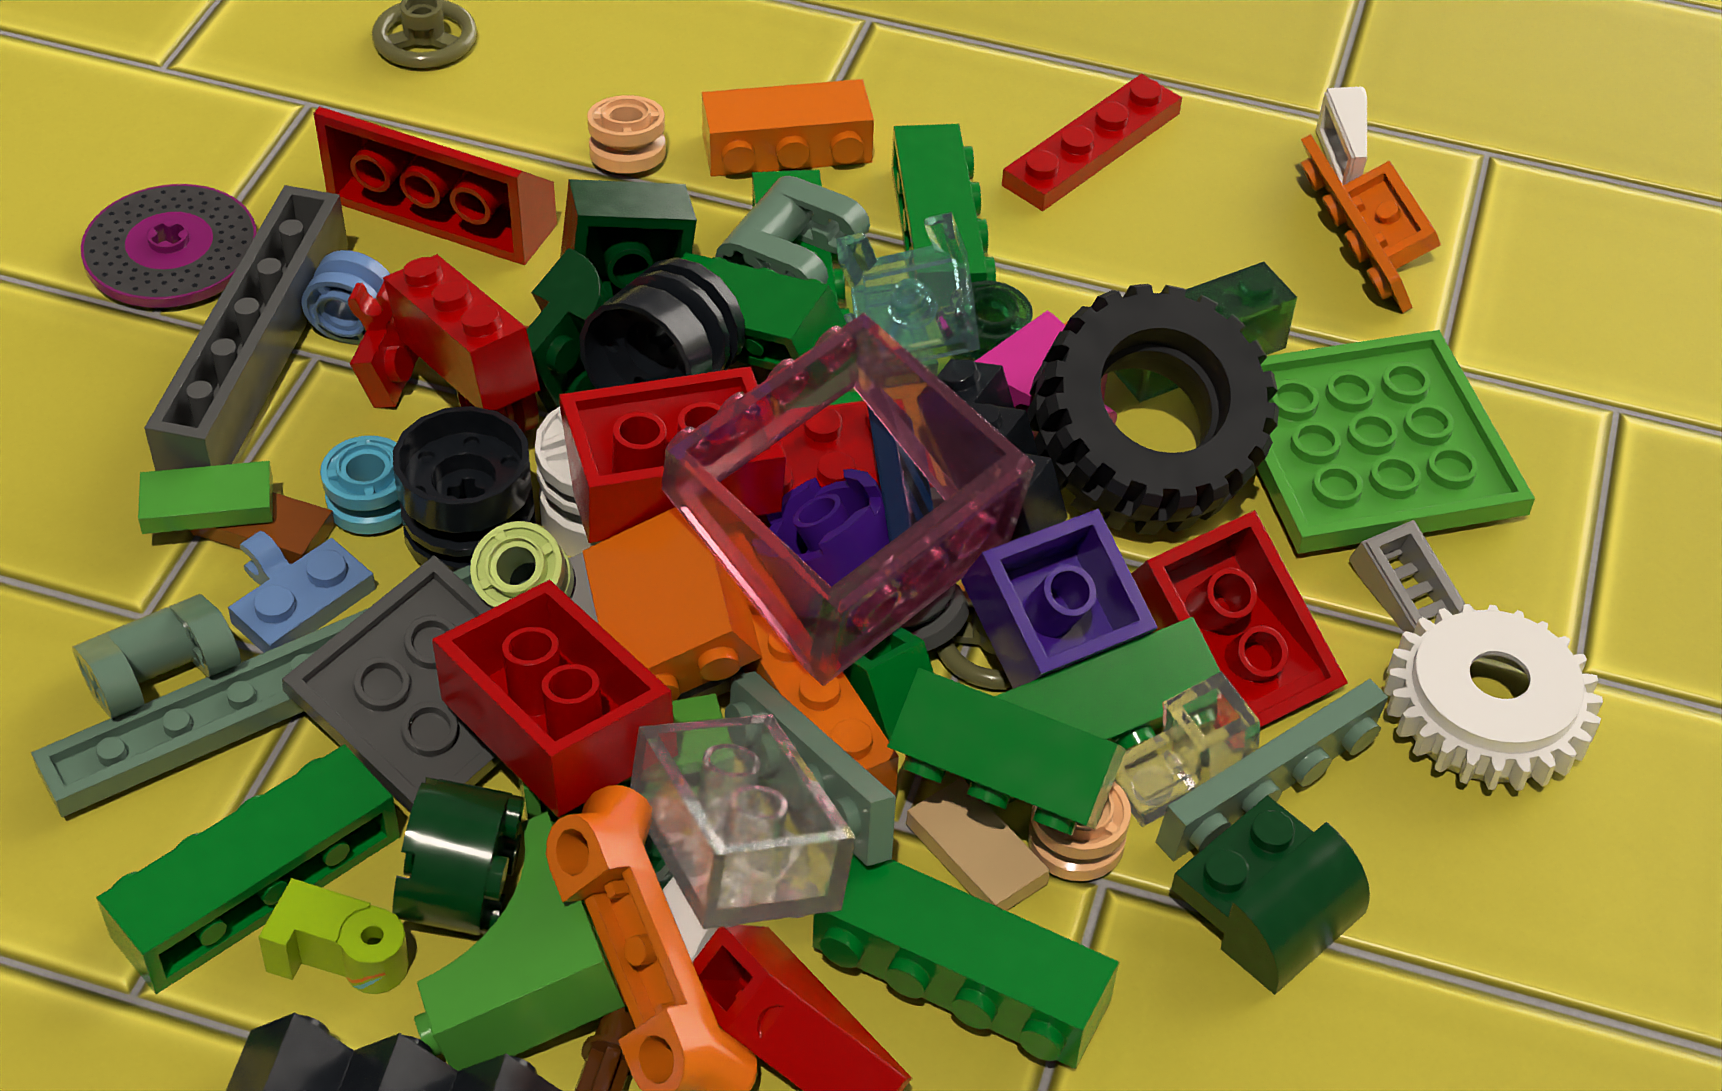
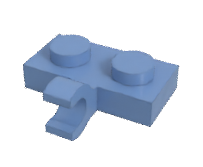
(298, 595)

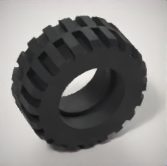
(1198, 354)

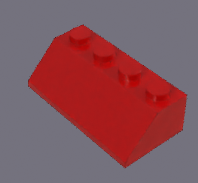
(435, 187)

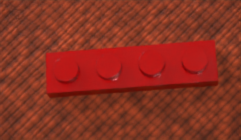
(1091, 142)

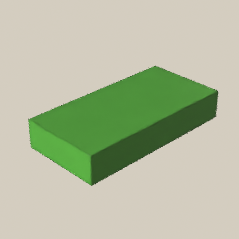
(205, 497)

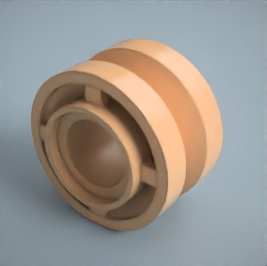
(626, 134)
(1089, 851)

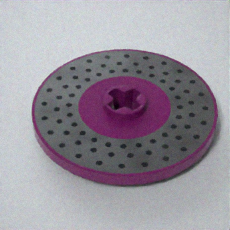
(167, 245)

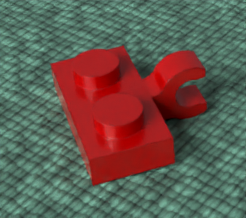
(381, 359)

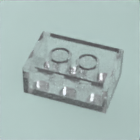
(742, 820)

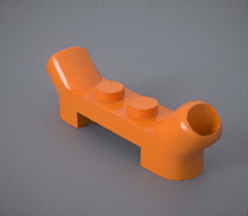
(675, 1034)

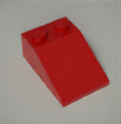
(1246, 614)

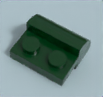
(565, 300)
(1275, 891)

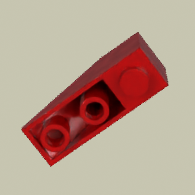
(788, 1016)

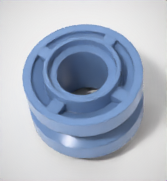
(328, 293)

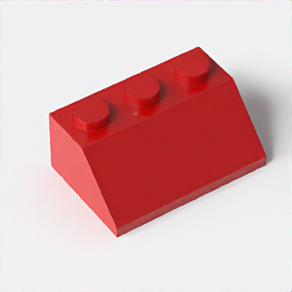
(620, 442)

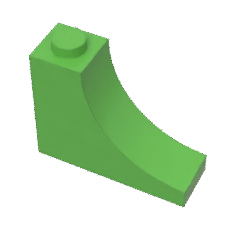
(525, 978)

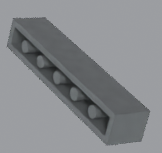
(246, 335)

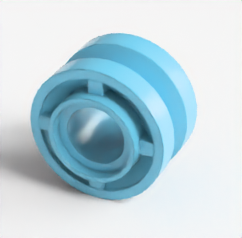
(362, 485)

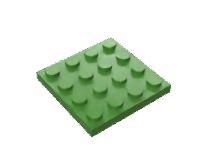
(1382, 441)

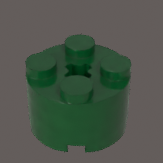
(458, 856)

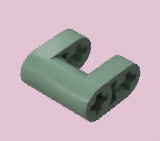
(792, 212)
(151, 646)

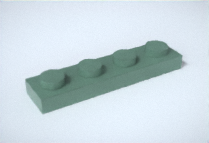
(1290, 758)
(854, 792)

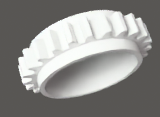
(1487, 734)

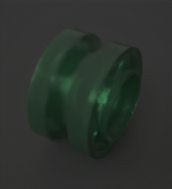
(999, 314)

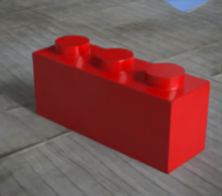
(461, 333)

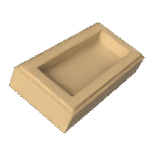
(977, 846)

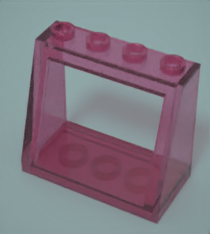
(949, 442)

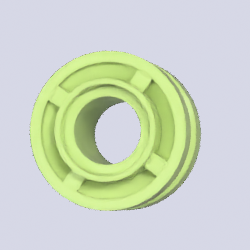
(510, 547)

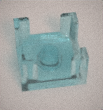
(915, 294)

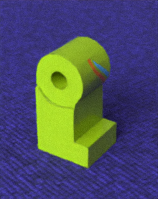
(335, 936)

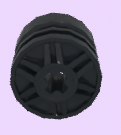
(663, 326)
(459, 480)

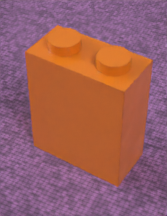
(671, 603)

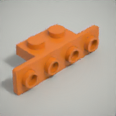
(1381, 217)

